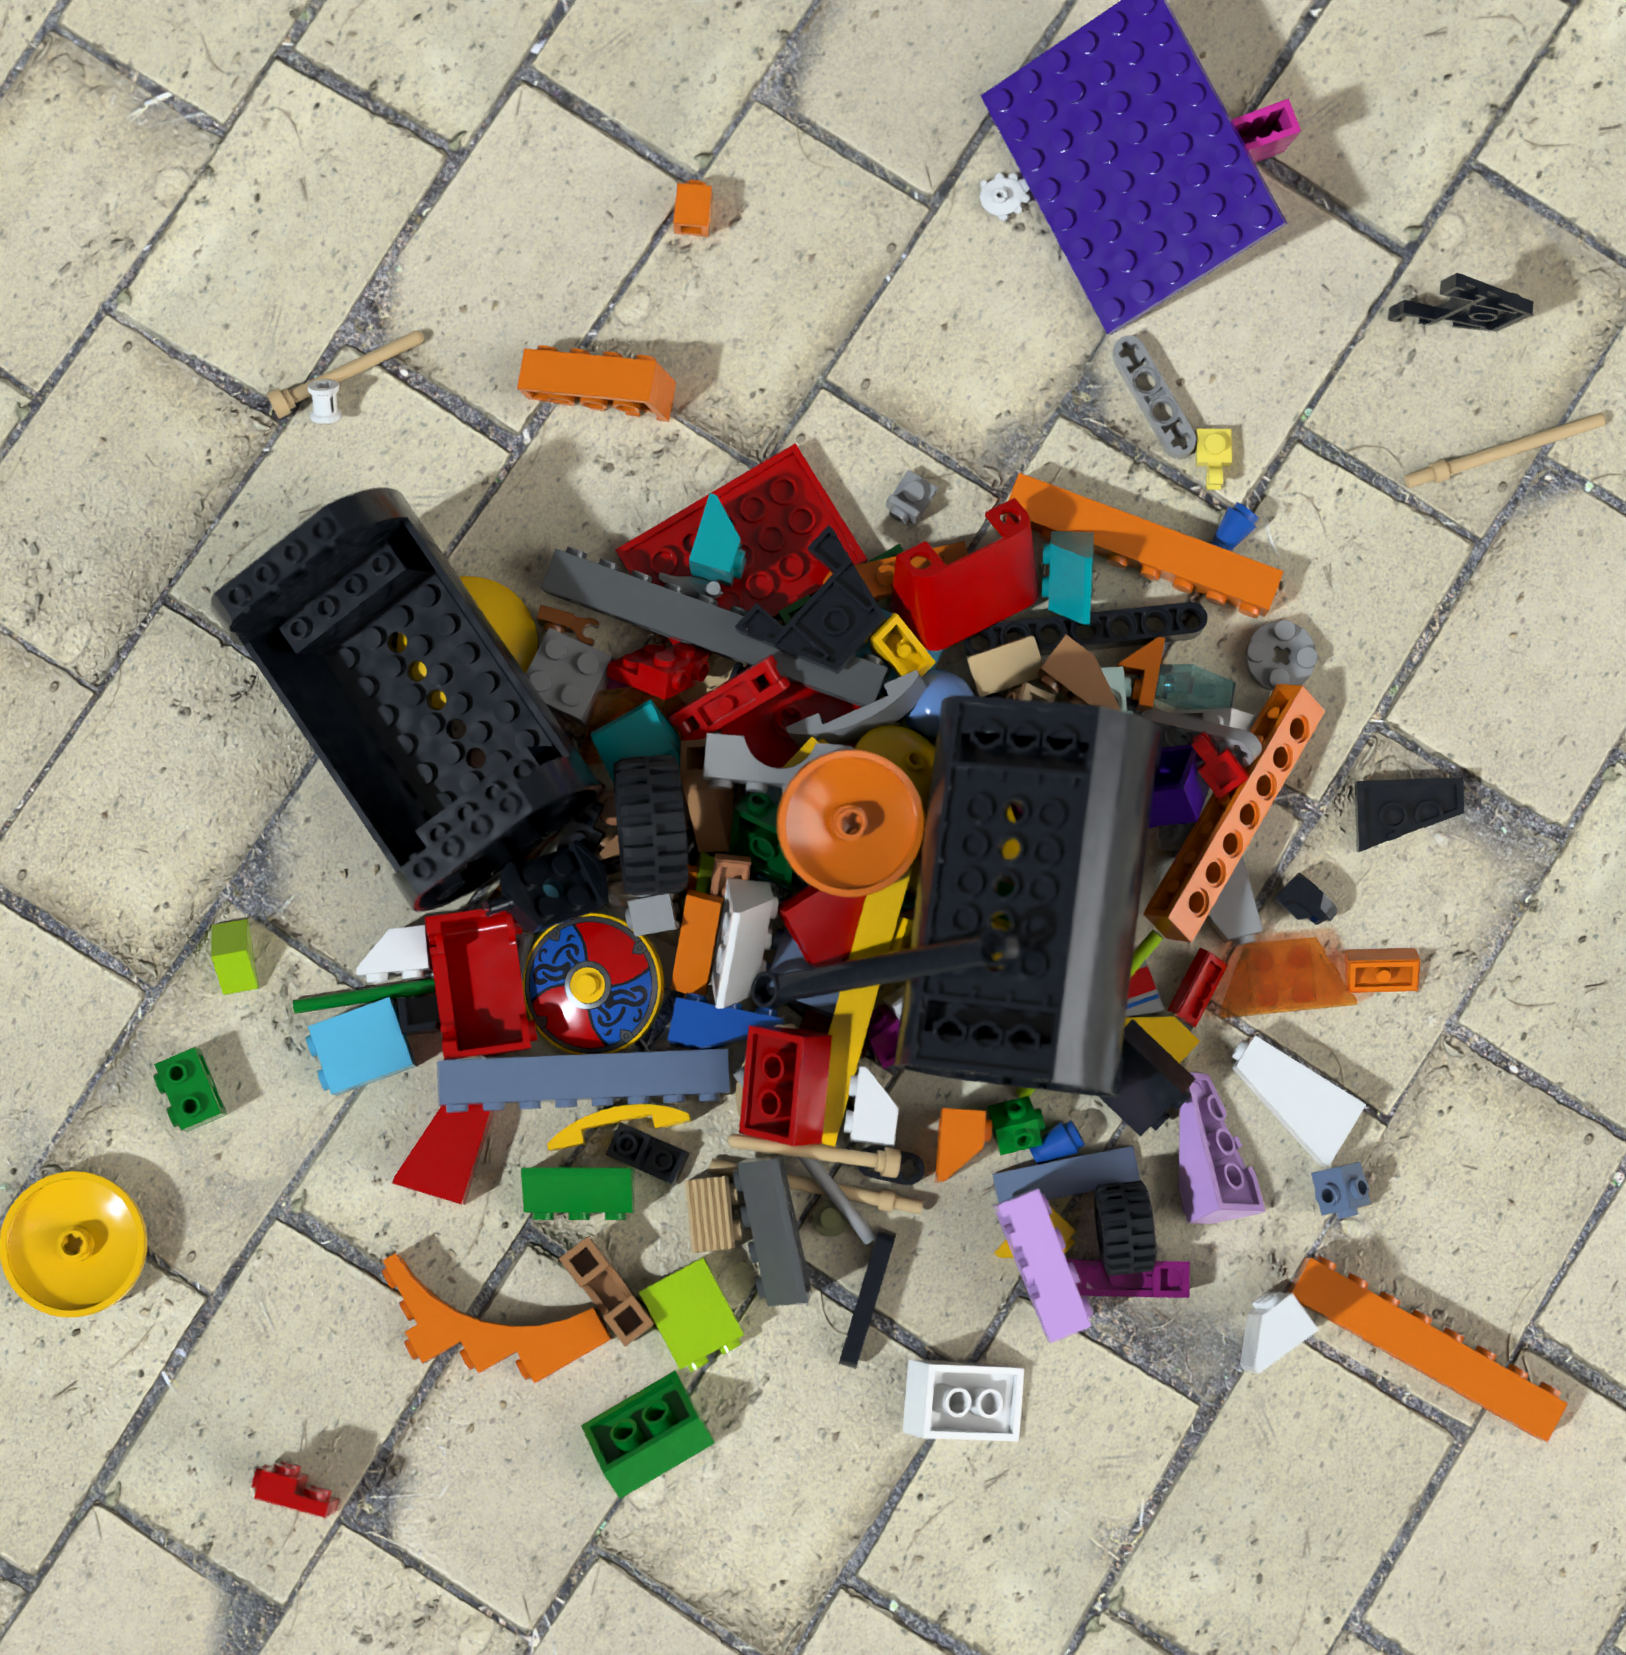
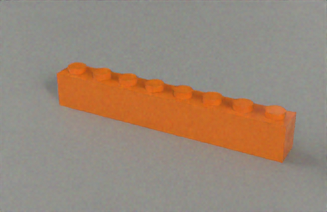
(1151, 547)
(1427, 1349)

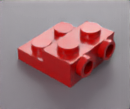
(661, 670)
(286, 1487)

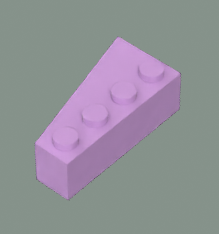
(1043, 1265)

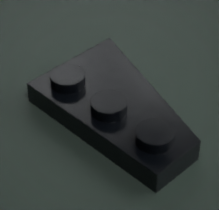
(1402, 806)

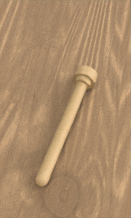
(285, 400)
(885, 1161)

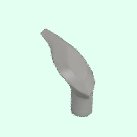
(694, 586)

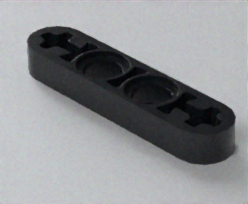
(867, 1298)

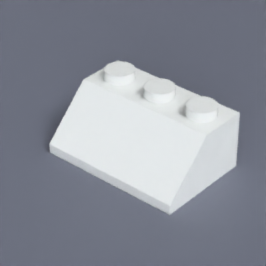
(742, 939)
(1273, 1330)

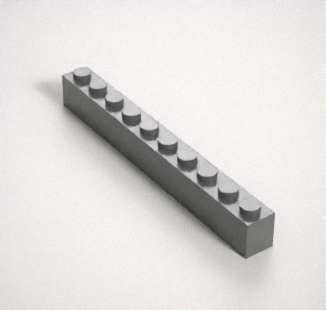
(698, 623)

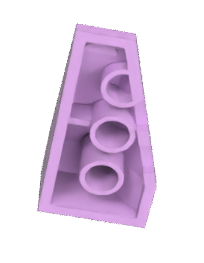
(1211, 1171)

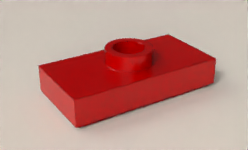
(1197, 987)

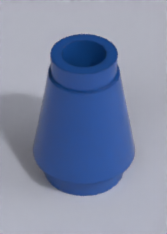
(1234, 527)
(1058, 1143)

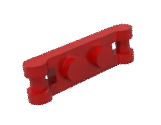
(729, 700)

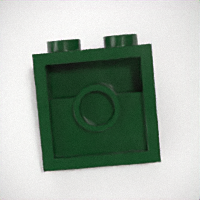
(756, 837)

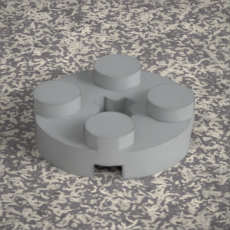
(1283, 636)

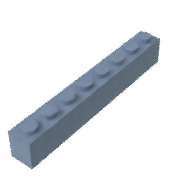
(582, 1077)

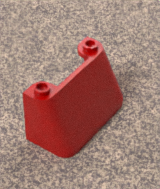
(479, 984)

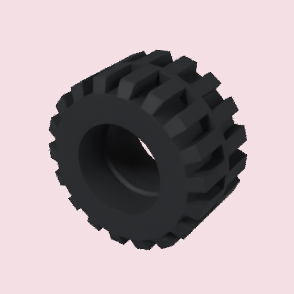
(1125, 1228)

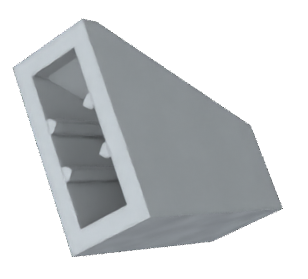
(1235, 911)

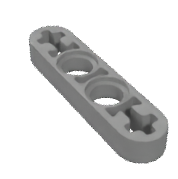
(1158, 395)
(1241, 742)

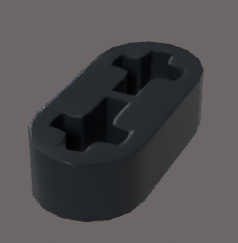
(915, 1178)

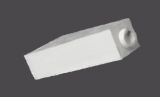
(1303, 1101)

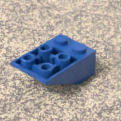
(705, 1027)

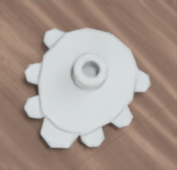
(1003, 195)

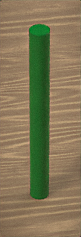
(363, 996)

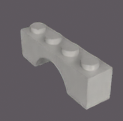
(730, 762)

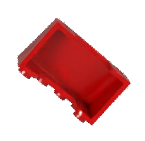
(973, 592)

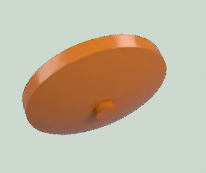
(850, 822)

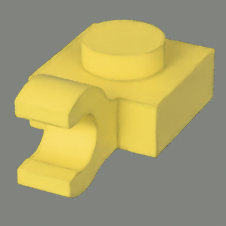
(1213, 450)

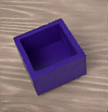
(1178, 787)

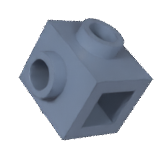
(1341, 1190)

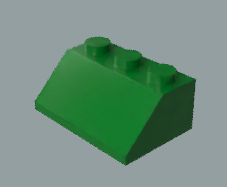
(578, 1192)
(647, 1434)

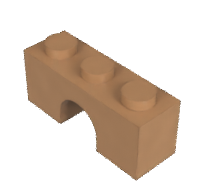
(607, 1290)

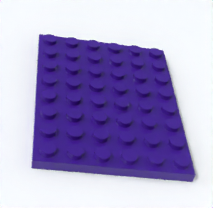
(1133, 159)

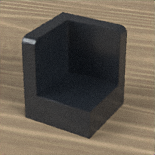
(419, 1015)

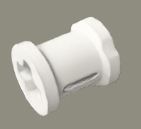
(324, 401)

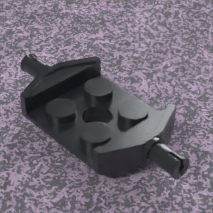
(572, 871)

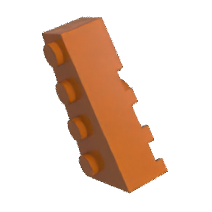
(597, 381)

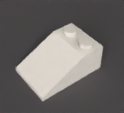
(963, 1401)

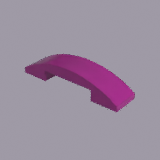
(1166, 1280)

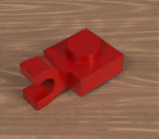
(1221, 768)

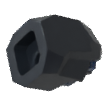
(1305, 901)

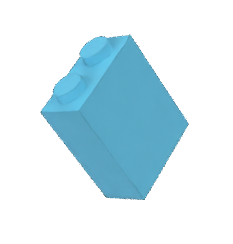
(360, 1047)

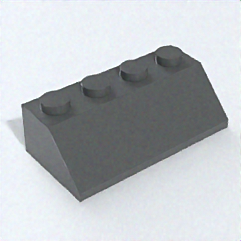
(774, 1230)

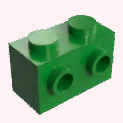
(189, 1090)

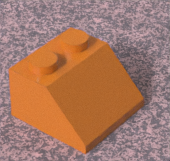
(959, 1139)

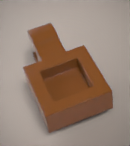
(566, 622)

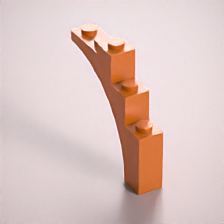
(441, 1327)

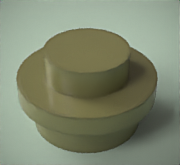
(828, 1219)

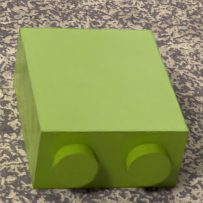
(693, 1315)

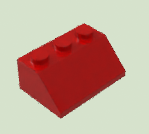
(785, 1085)

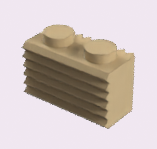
(711, 1214)

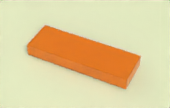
(697, 943)

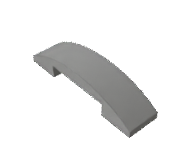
(850, 728)

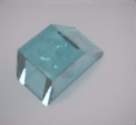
(1193, 687)

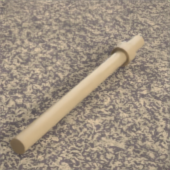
(1441, 470)
(885, 1200)

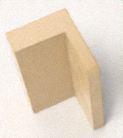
(1004, 666)

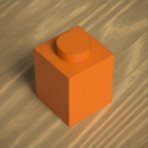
(693, 208)

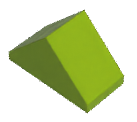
(234, 957)

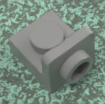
(910, 498)

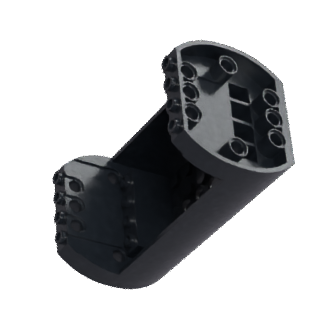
(322, 632)
(1075, 903)

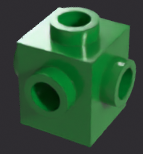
(1016, 1125)

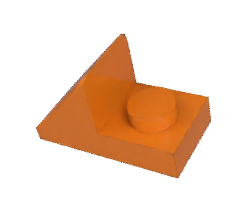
(1146, 664)

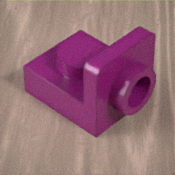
(883, 1035)

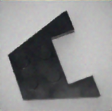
(1470, 306)
(832, 622)

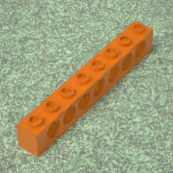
(1230, 822)

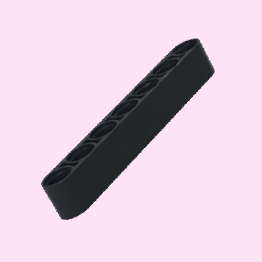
(1101, 624)

